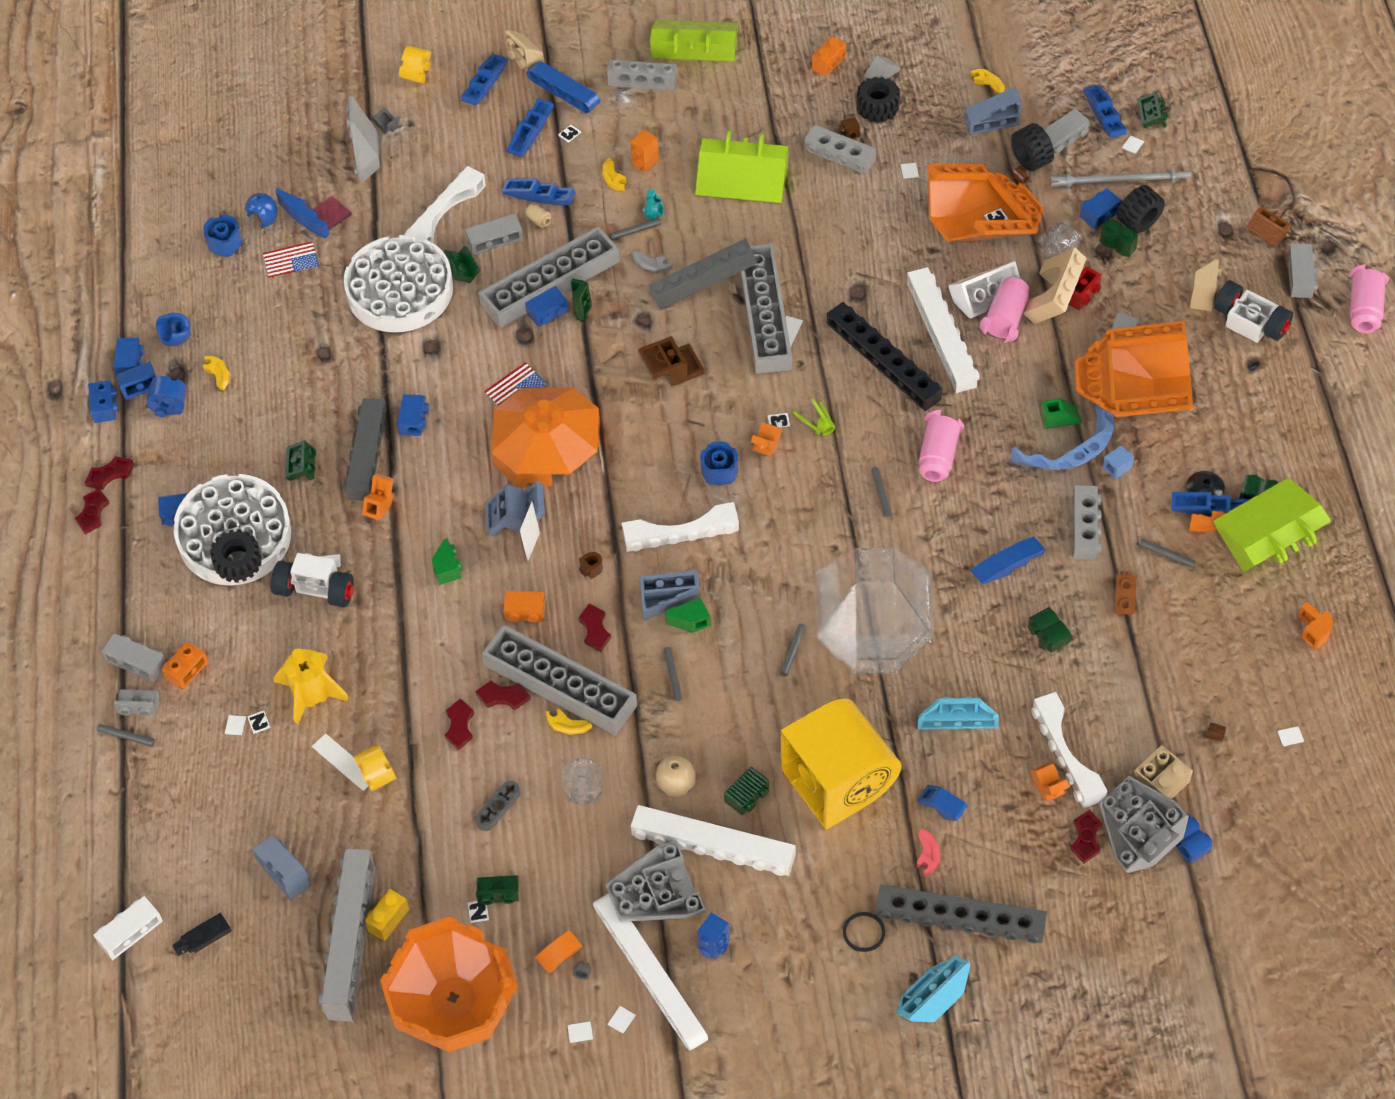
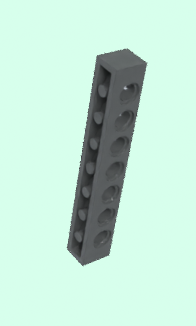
(970, 908)

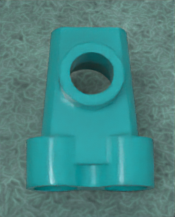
(653, 206)

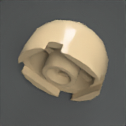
(675, 775)

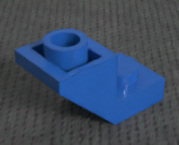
(944, 802)

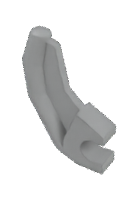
(651, 264)

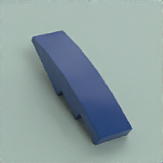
(485, 79)
(1104, 111)
(530, 128)
(532, 190)
(298, 210)
(1203, 503)
(1008, 559)

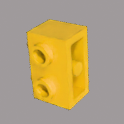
(386, 915)

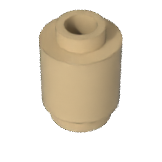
(538, 215)

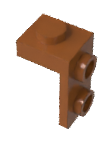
(1125, 593)

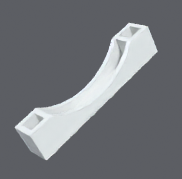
(465, 186)
(642, 535)
(1086, 784)

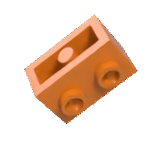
(828, 56)
(644, 151)
(524, 606)
(184, 665)

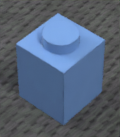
(1118, 462)

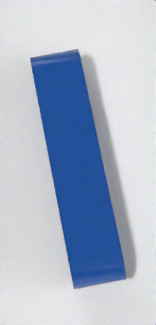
(563, 87)

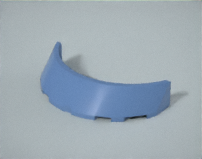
(1078, 455)

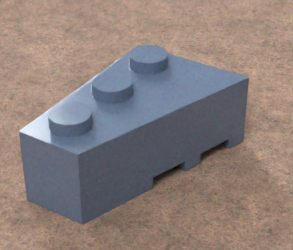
(994, 113)
(666, 591)
(282, 867)

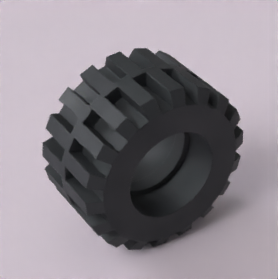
(878, 99)
(1032, 147)
(1141, 208)
(231, 543)

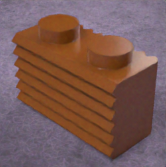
(1268, 226)

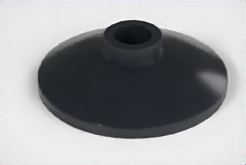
(1214, 483)

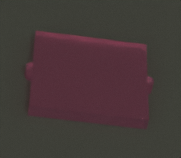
(332, 212)

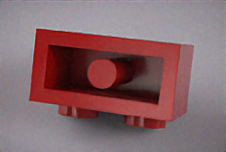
(1086, 287)

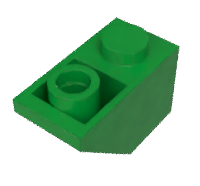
(1058, 413)
(445, 564)
(689, 616)

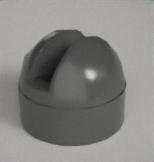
(581, 970)

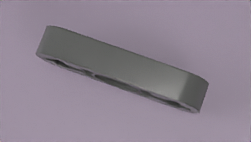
(499, 796)

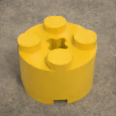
(415, 64)
(375, 767)

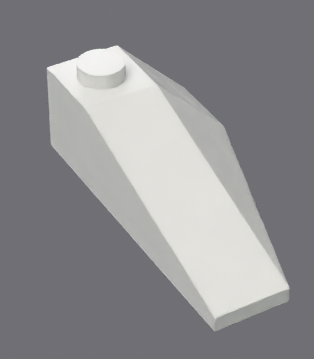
(977, 292)

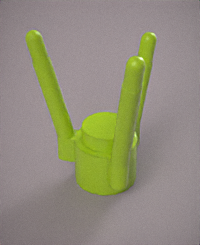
(824, 423)

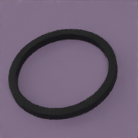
(859, 948)

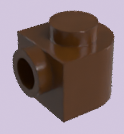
(850, 128)
(591, 564)

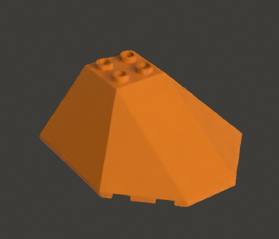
(967, 192)
(1137, 370)

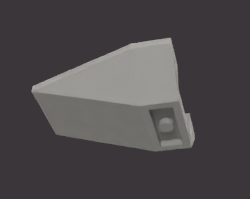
(364, 140)
(1141, 824)
(655, 888)

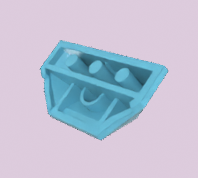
(958, 714)
(935, 991)

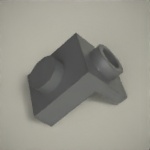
(386, 121)

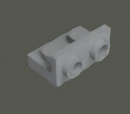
(137, 702)

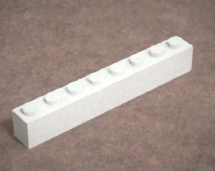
(942, 330)
(713, 840)

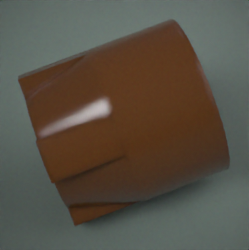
(1021, 175)
(1216, 732)

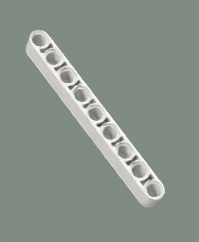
(652, 975)

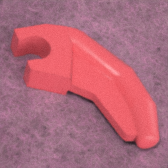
(930, 856)

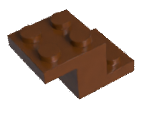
(668, 359)

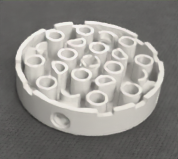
(398, 283)
(228, 505)

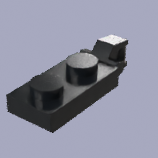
(202, 935)

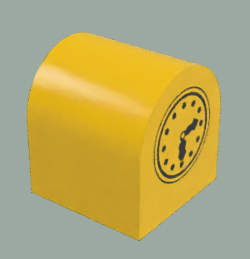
(837, 761)

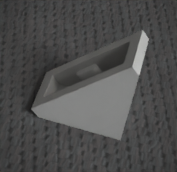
(881, 67)

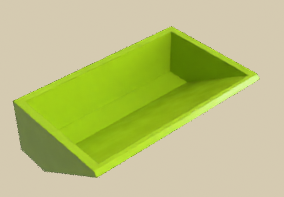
(694, 40)
(742, 169)
(1271, 524)

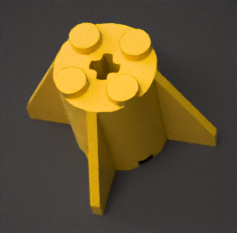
(308, 680)

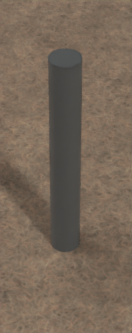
(637, 228)
(881, 492)
(1167, 553)
(792, 650)
(672, 674)
(125, 735)

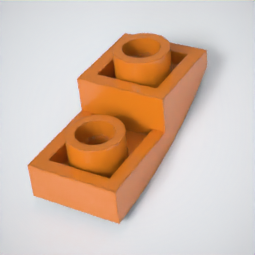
(1202, 523)
(558, 951)

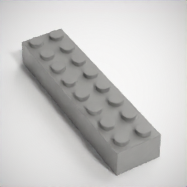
(577, 260)
(766, 313)
(559, 680)
(348, 935)

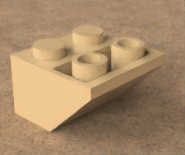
(522, 50)
(1205, 286)
(1164, 773)

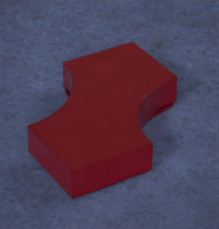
(103, 475)
(90, 516)
(593, 619)
(493, 694)
(460, 715)
(1087, 827)

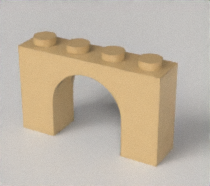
(1063, 272)

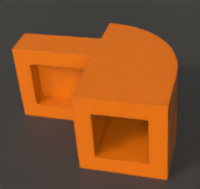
(767, 439)
(381, 497)
(1318, 625)
(1048, 781)

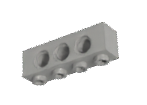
(642, 75)
(840, 149)
(1086, 548)

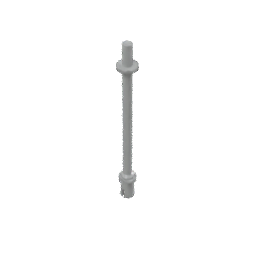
(1069, 180)

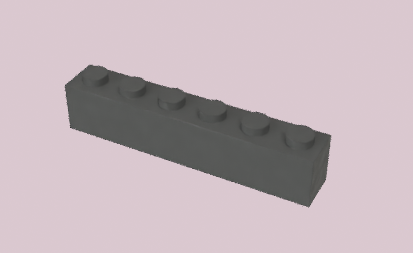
(703, 274)
(365, 448)

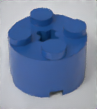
(222, 235)
(166, 396)
(719, 463)

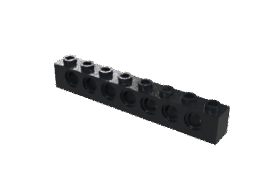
(884, 356)

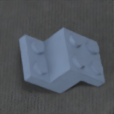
(511, 505)

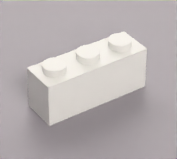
(128, 927)

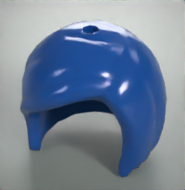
(263, 206)
(173, 329)

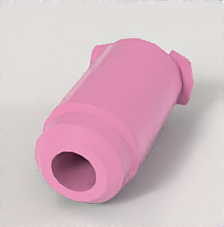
(1367, 298)
(1006, 309)
(939, 446)

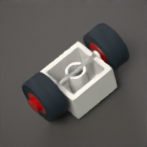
(1251, 313)
(313, 577)

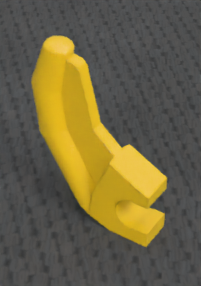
(983, 76)
(611, 177)
(218, 369)
(565, 725)

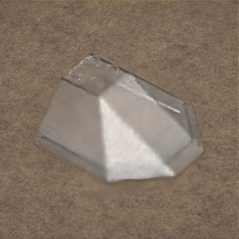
(874, 609)

